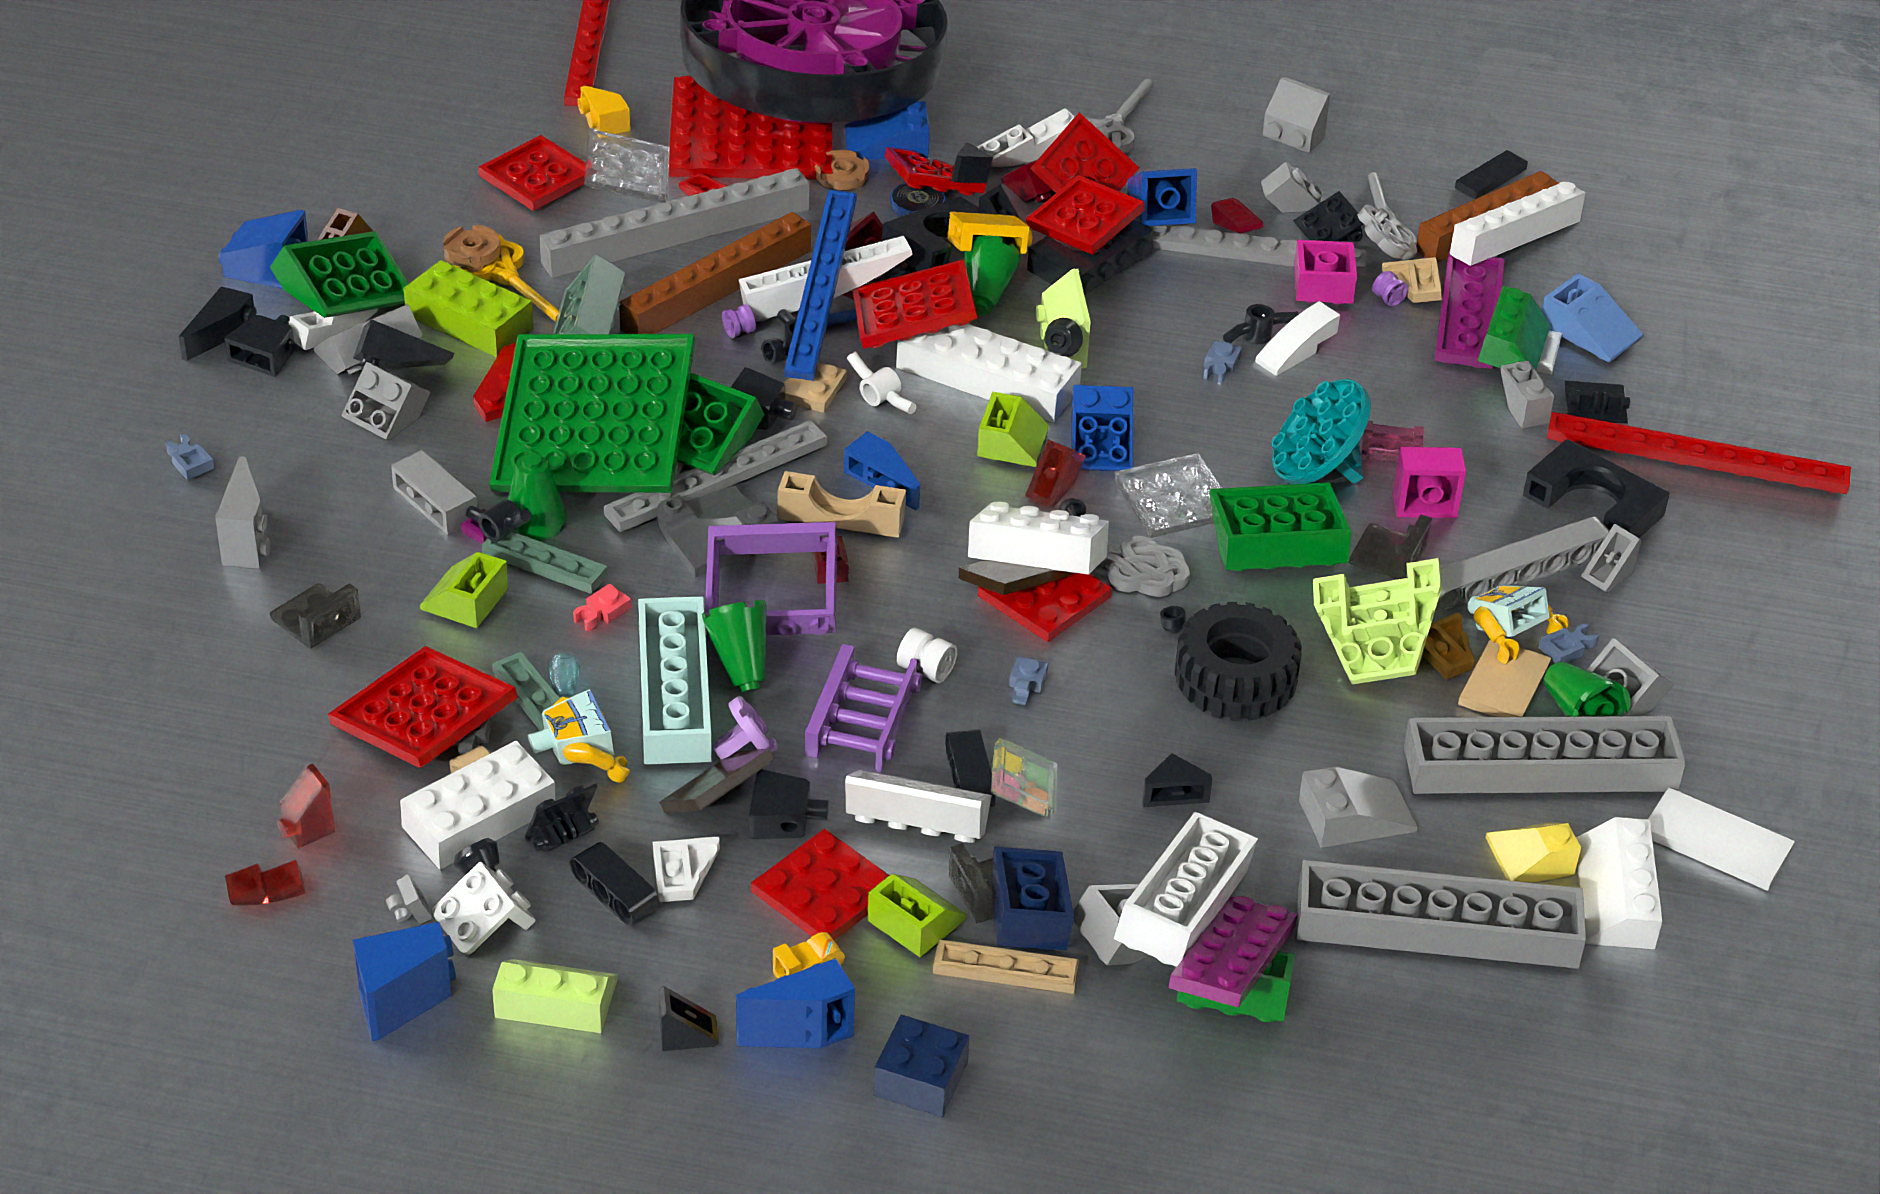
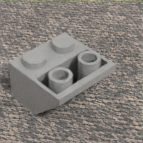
(384, 402)

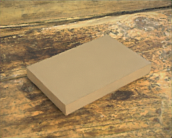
(1504, 688)

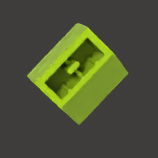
(1011, 431)
(469, 590)
(912, 913)

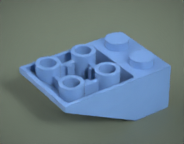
(1590, 318)

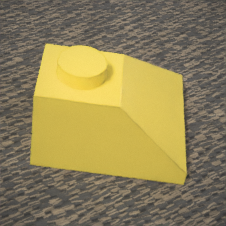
(1536, 852)

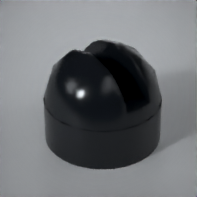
(773, 350)
(1076, 506)
(1173, 618)

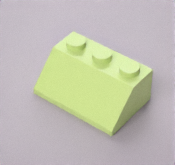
(1066, 300)
(553, 995)

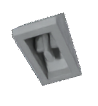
(1613, 559)

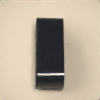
(969, 762)
(614, 883)

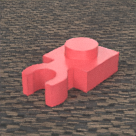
(604, 604)

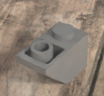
(1290, 190)
(1526, 394)

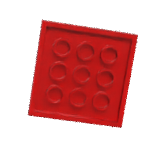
(914, 304)
(422, 706)

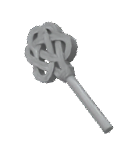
(1112, 124)
(1382, 226)
(1146, 567)

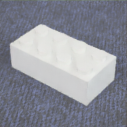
(1038, 538)
(476, 803)

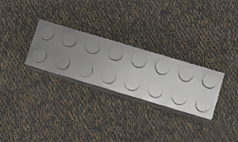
(1543, 754)
(1441, 914)

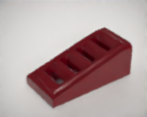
(1234, 216)
(842, 564)

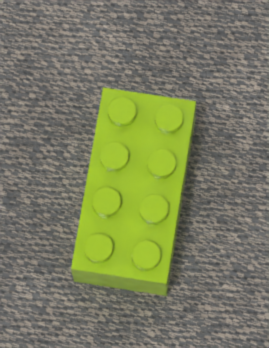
(468, 308)

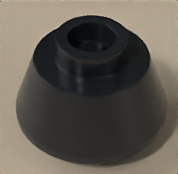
(1063, 337)
(481, 851)

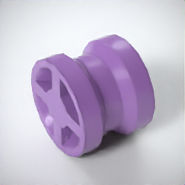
(1390, 288)
(738, 321)

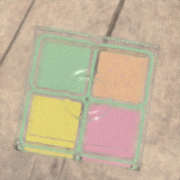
(1024, 778)

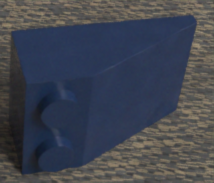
(1031, 899)

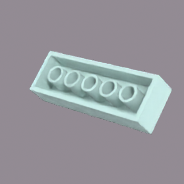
(674, 681)

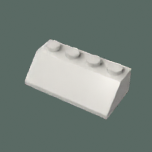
(917, 804)
(1620, 884)

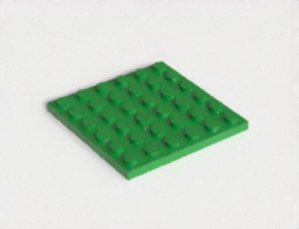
(597, 410)

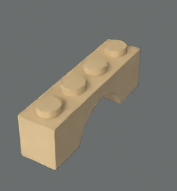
(807, 502)

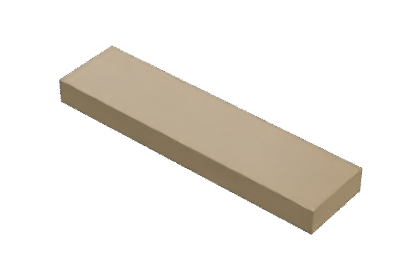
(1005, 966)

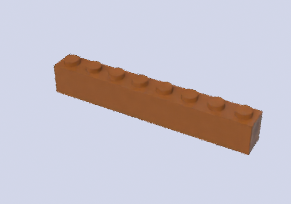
(715, 276)

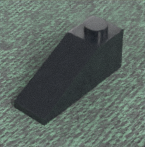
(216, 320)
(396, 349)

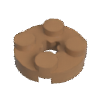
(847, 171)
(471, 247)

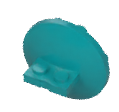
(1323, 434)

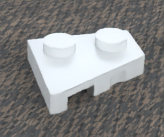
(682, 866)

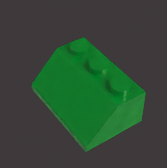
(1515, 330)
(1265, 1000)

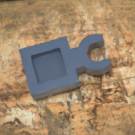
(1221, 358)
(188, 459)
(1566, 645)

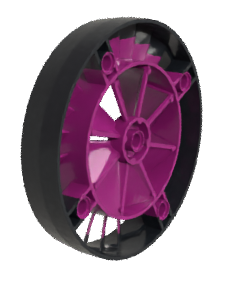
(846, 62)

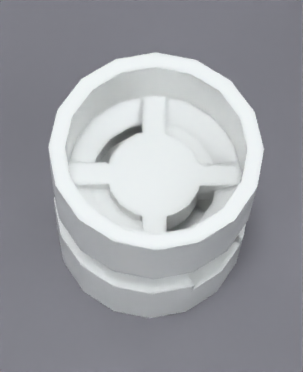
(934, 656)

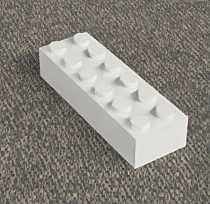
(989, 363)
(1185, 889)

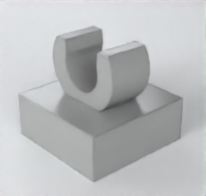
(409, 902)

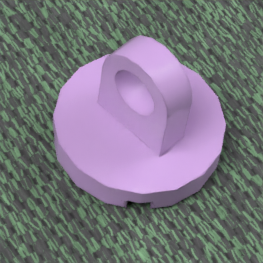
(749, 728)

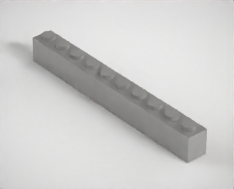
(675, 222)

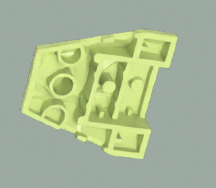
(1380, 625)

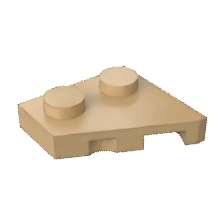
(1420, 276)
(818, 393)

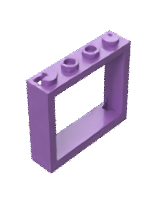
(778, 539)

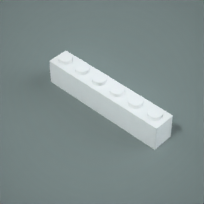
(1517, 223)

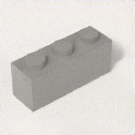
(433, 491)

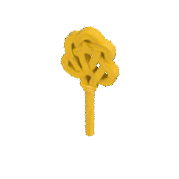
(505, 272)

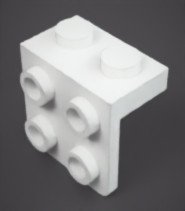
(480, 906)

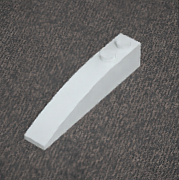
(784, 287)

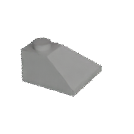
(1640, 679)

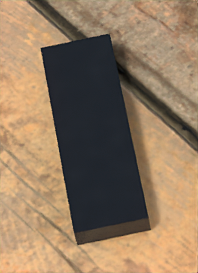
(1491, 174)

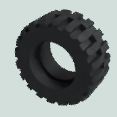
(1238, 688)

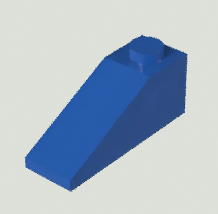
(879, 464)

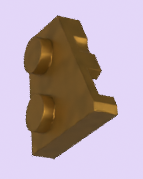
(1448, 647)

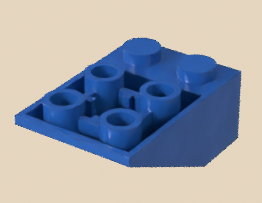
(1102, 426)
(798, 1009)

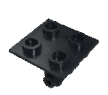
(1331, 220)
(1597, 401)
(563, 817)

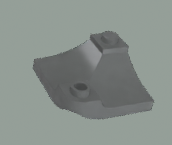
(687, 524)

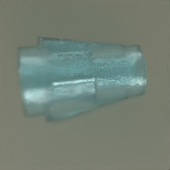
(564, 674)

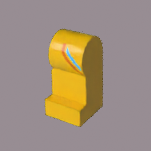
(802, 956)

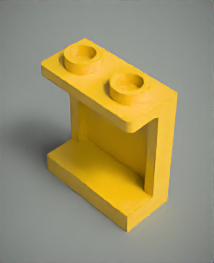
(965, 225)

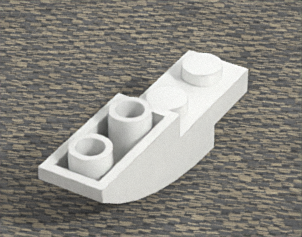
(1025, 145)

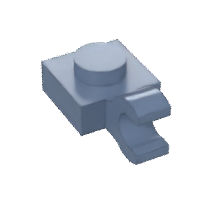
(1027, 676)

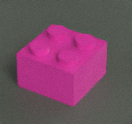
(1325, 271)
(1429, 482)

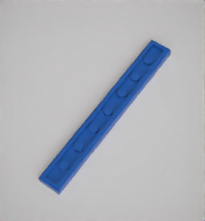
(820, 285)

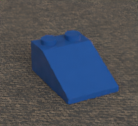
(900, 129)

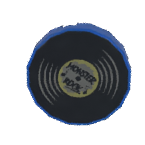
(909, 200)

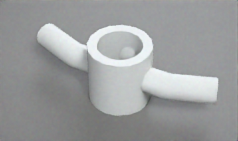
(880, 385)

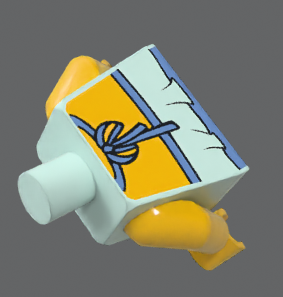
(1511, 611)
(579, 735)

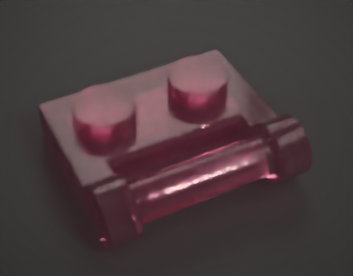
(1384, 441)

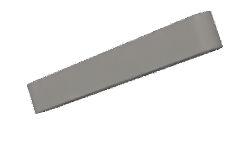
(1521, 561)

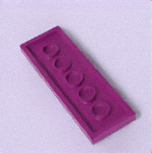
(1467, 309)
(1233, 951)

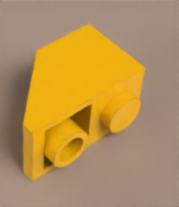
(604, 110)

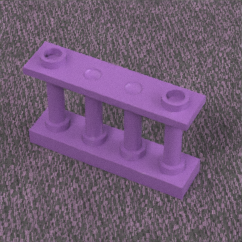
(838, 689)

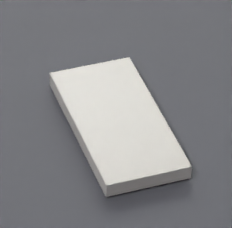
(1719, 838)

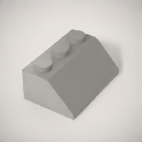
(340, 348)

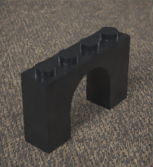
(924, 229)
(1053, 260)
(1575, 467)

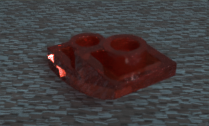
(256, 887)

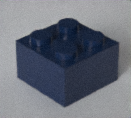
(921, 1065)

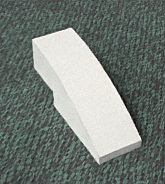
(312, 328)
(1299, 338)

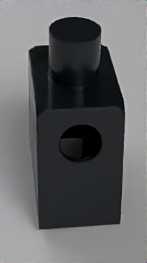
(261, 344)
(769, 394)
(782, 806)

